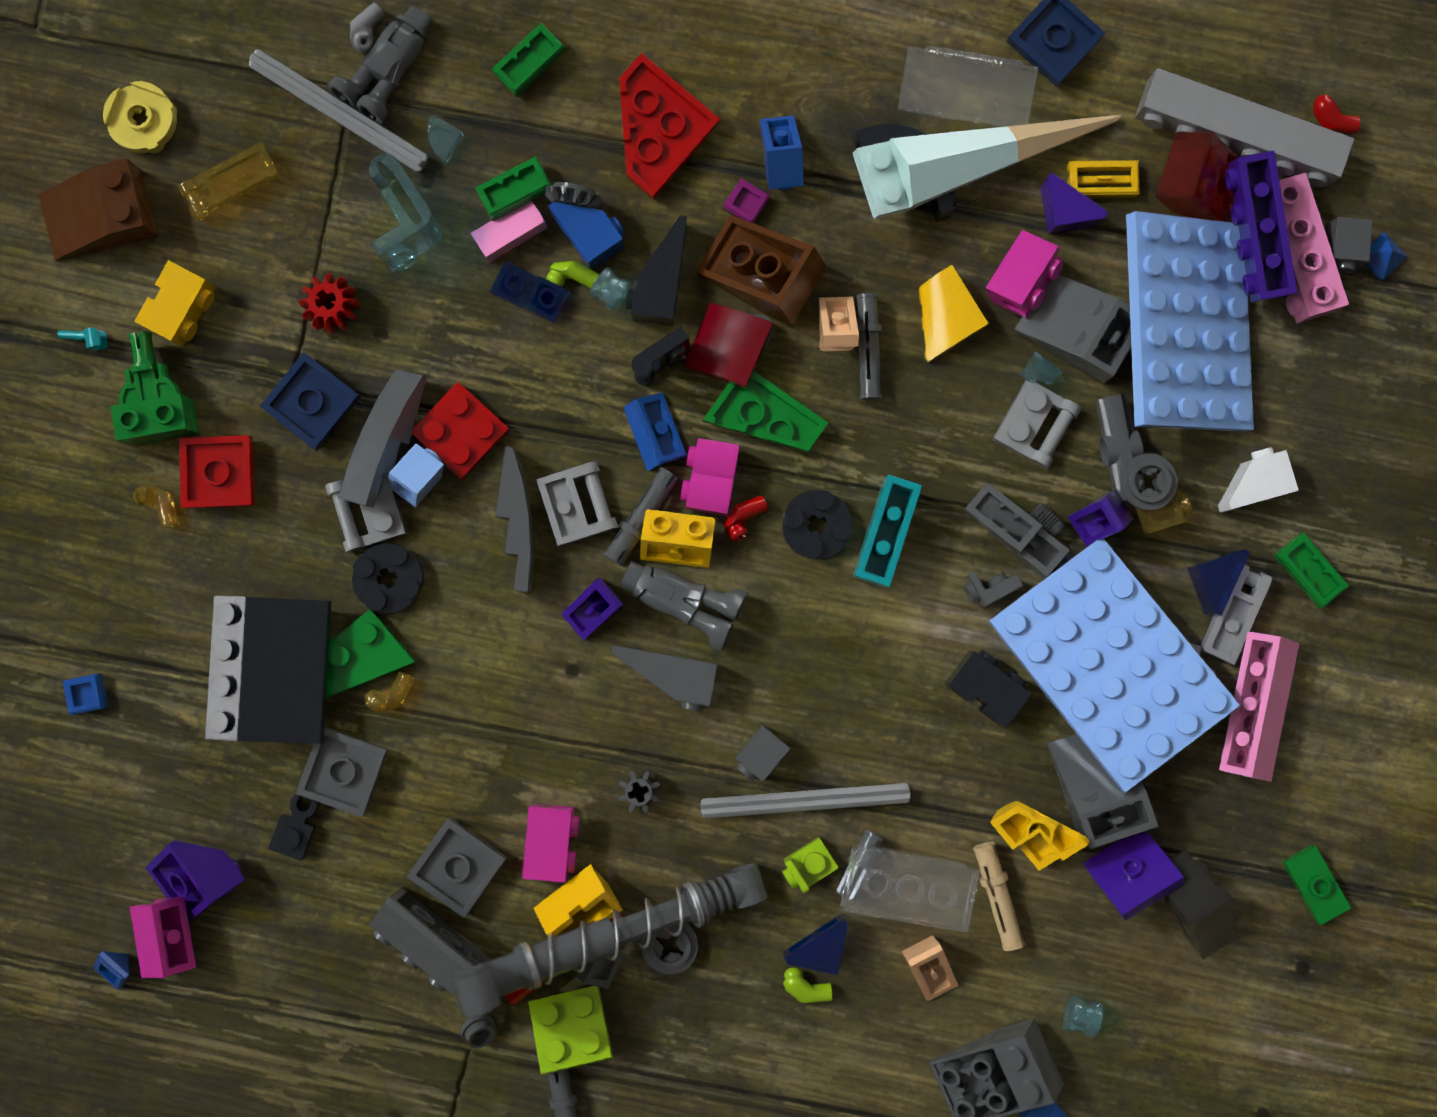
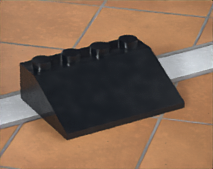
(268, 670)

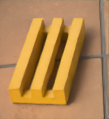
(1105, 192)

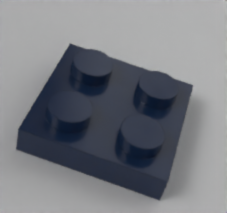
(1055, 38)
(310, 401)

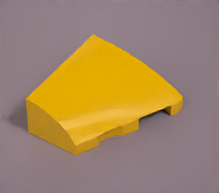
(947, 313)
(1036, 834)

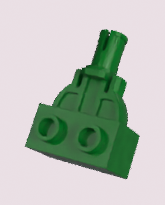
(150, 401)

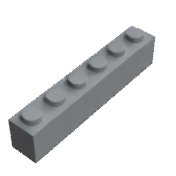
(1244, 126)

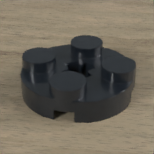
(811, 544)
(376, 595)

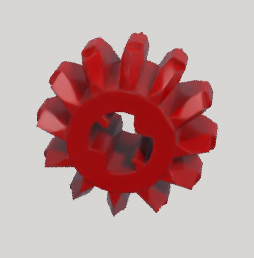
(316, 306)

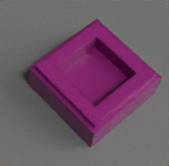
(746, 201)

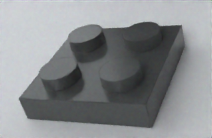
(342, 772)
(456, 867)

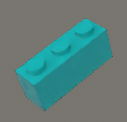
(886, 531)

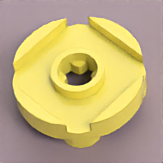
(133, 100)

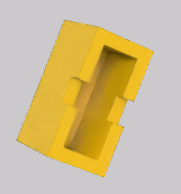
(177, 304)
(582, 898)

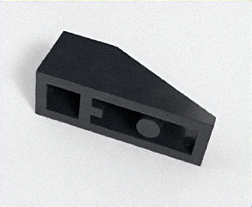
(658, 283)

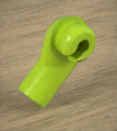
(571, 270)
(802, 990)

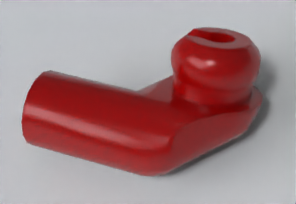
(1330, 117)
(740, 514)

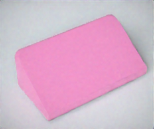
(509, 231)

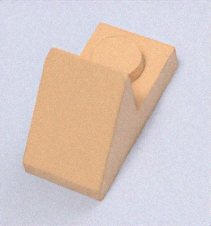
(837, 324)

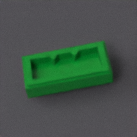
(528, 60)
(513, 188)
(1311, 570)
(1316, 885)

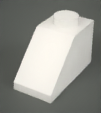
(1260, 479)

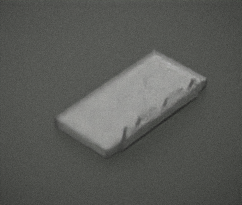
(967, 86)
(910, 888)

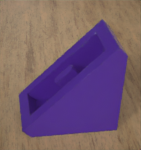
(1067, 207)
(1101, 518)
(592, 608)

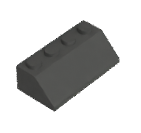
(425, 939)

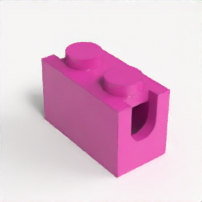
(1025, 274)
(549, 842)
(162, 937)

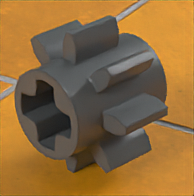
(635, 800)

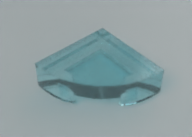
(443, 138)
(1040, 369)

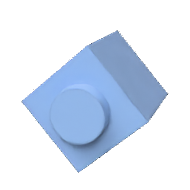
(416, 474)

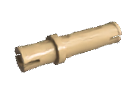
(994, 881)

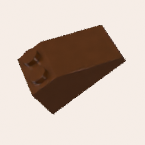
(98, 210)
(763, 268)

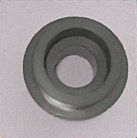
(478, 1031)

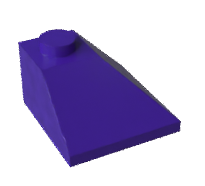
(196, 873)

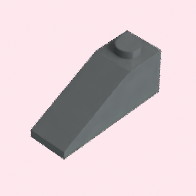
(676, 676)

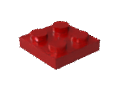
(460, 430)
(216, 472)

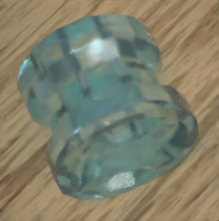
(610, 289)
(1083, 1016)

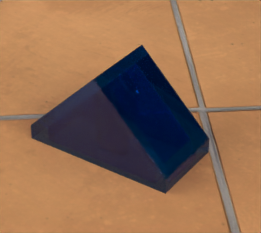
(1216, 580)
(821, 948)

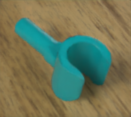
(94, 339)

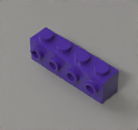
(1261, 226)

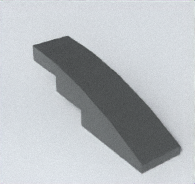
(381, 436)
(515, 506)
(1018, 531)

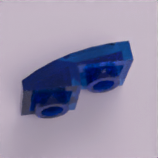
(529, 292)

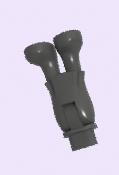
(386, 63)
(682, 599)

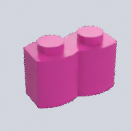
(711, 476)

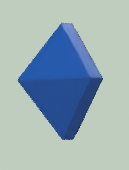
(1384, 256)
(113, 968)

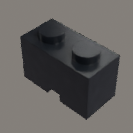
(998, 693)

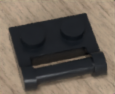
(666, 352)

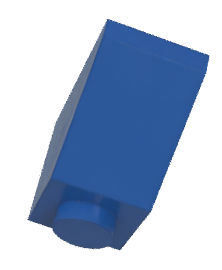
(782, 152)
(589, 232)

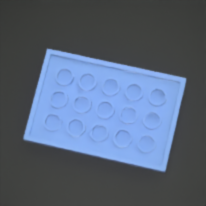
(1188, 324)
(1113, 664)

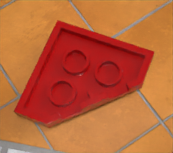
(659, 125)

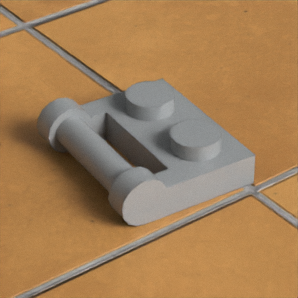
(1026, 418)
(565, 506)
(382, 521)

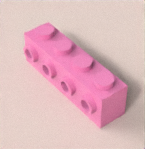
(1314, 266)
(1263, 698)

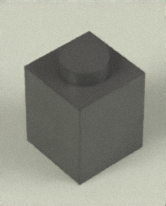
(1349, 242)
(761, 754)

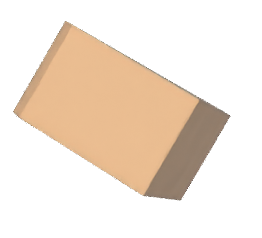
(930, 968)

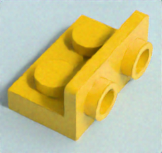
(677, 538)

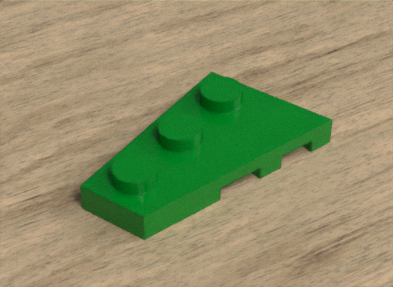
(766, 414)
(363, 654)

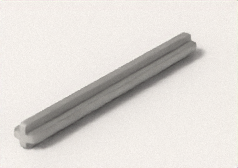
(338, 110)
(805, 800)

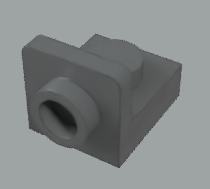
(997, 588)

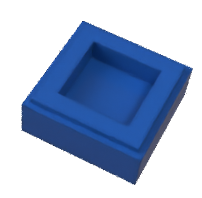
(85, 694)

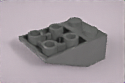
(1081, 327)
(1094, 799)
(999, 1073)

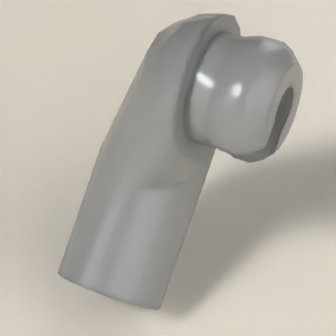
(362, 27)

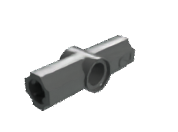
(1118, 439)

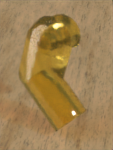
(160, 501)
(390, 698)

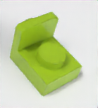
(808, 865)

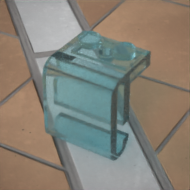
(409, 240)

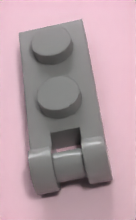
(1229, 632)

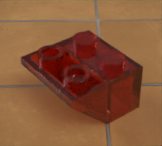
(1195, 177)

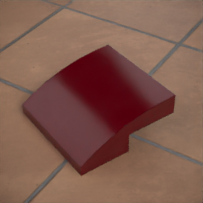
(728, 345)

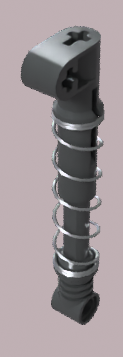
(527, 966)

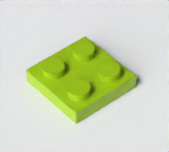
(570, 1030)

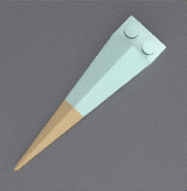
(924, 167)

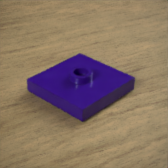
(1134, 873)

